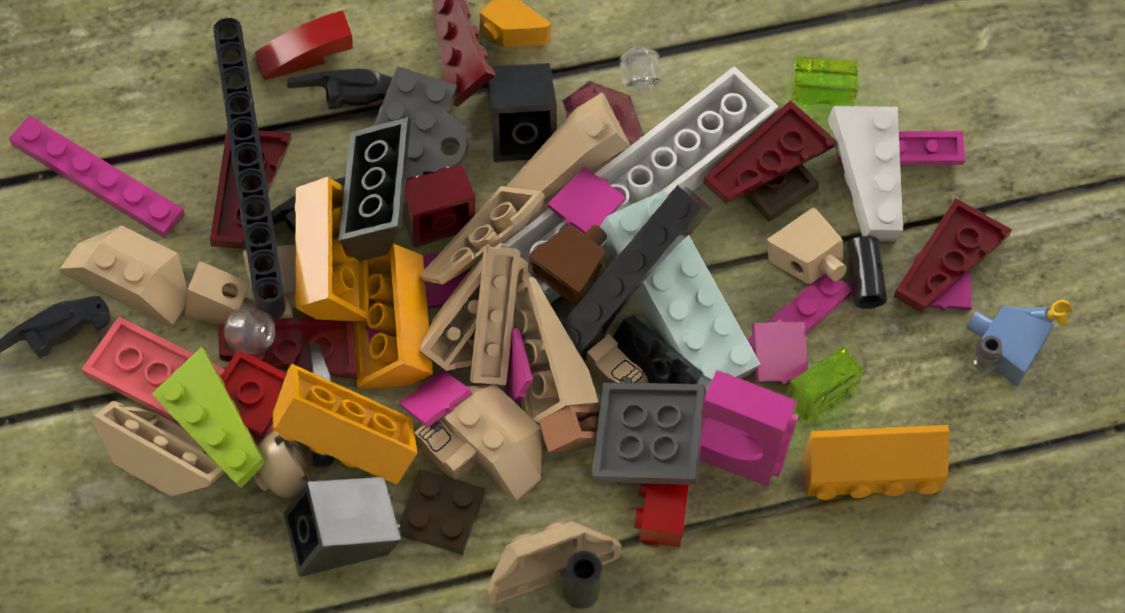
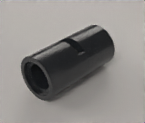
(867, 272)
(582, 579)

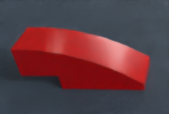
(305, 46)

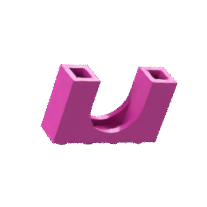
(746, 428)

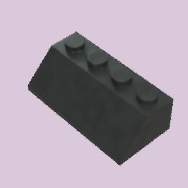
(374, 189)

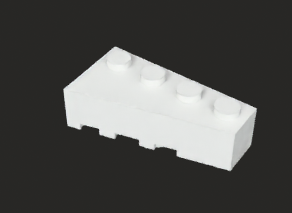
(871, 166)

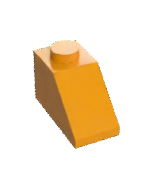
(513, 24)

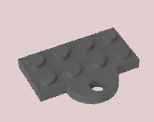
(428, 106)

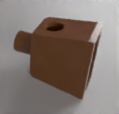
(570, 261)

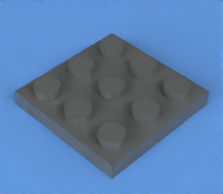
(649, 433)

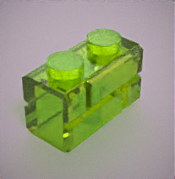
(824, 81)
(825, 383)

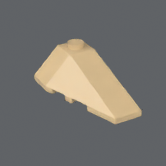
(582, 140)
(495, 223)
(553, 360)

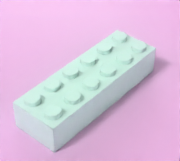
(684, 300)

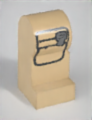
(611, 365)
(446, 449)

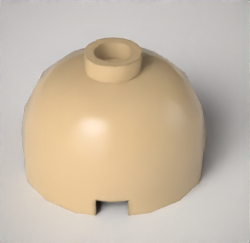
(284, 468)

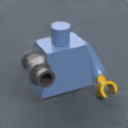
(1015, 337)

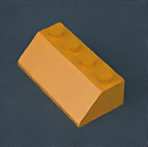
(328, 277)
(399, 310)
(344, 425)
(876, 461)

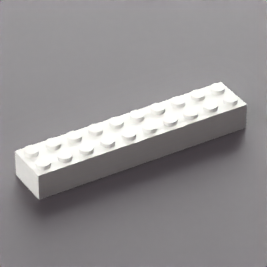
(671, 154)

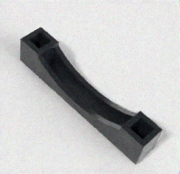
(662, 232)

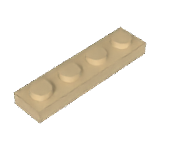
(495, 315)

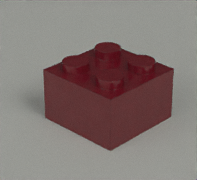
(437, 204)

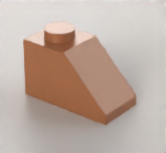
(570, 428)

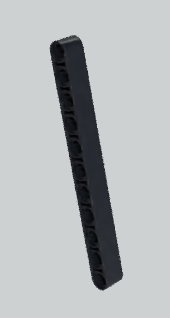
(249, 168)

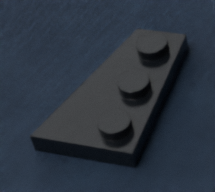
(653, 355)

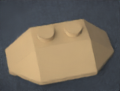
(132, 272)
(453, 328)
(503, 436)
(154, 449)
(542, 558)

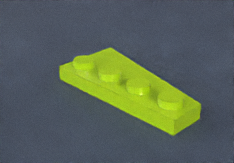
(206, 411)

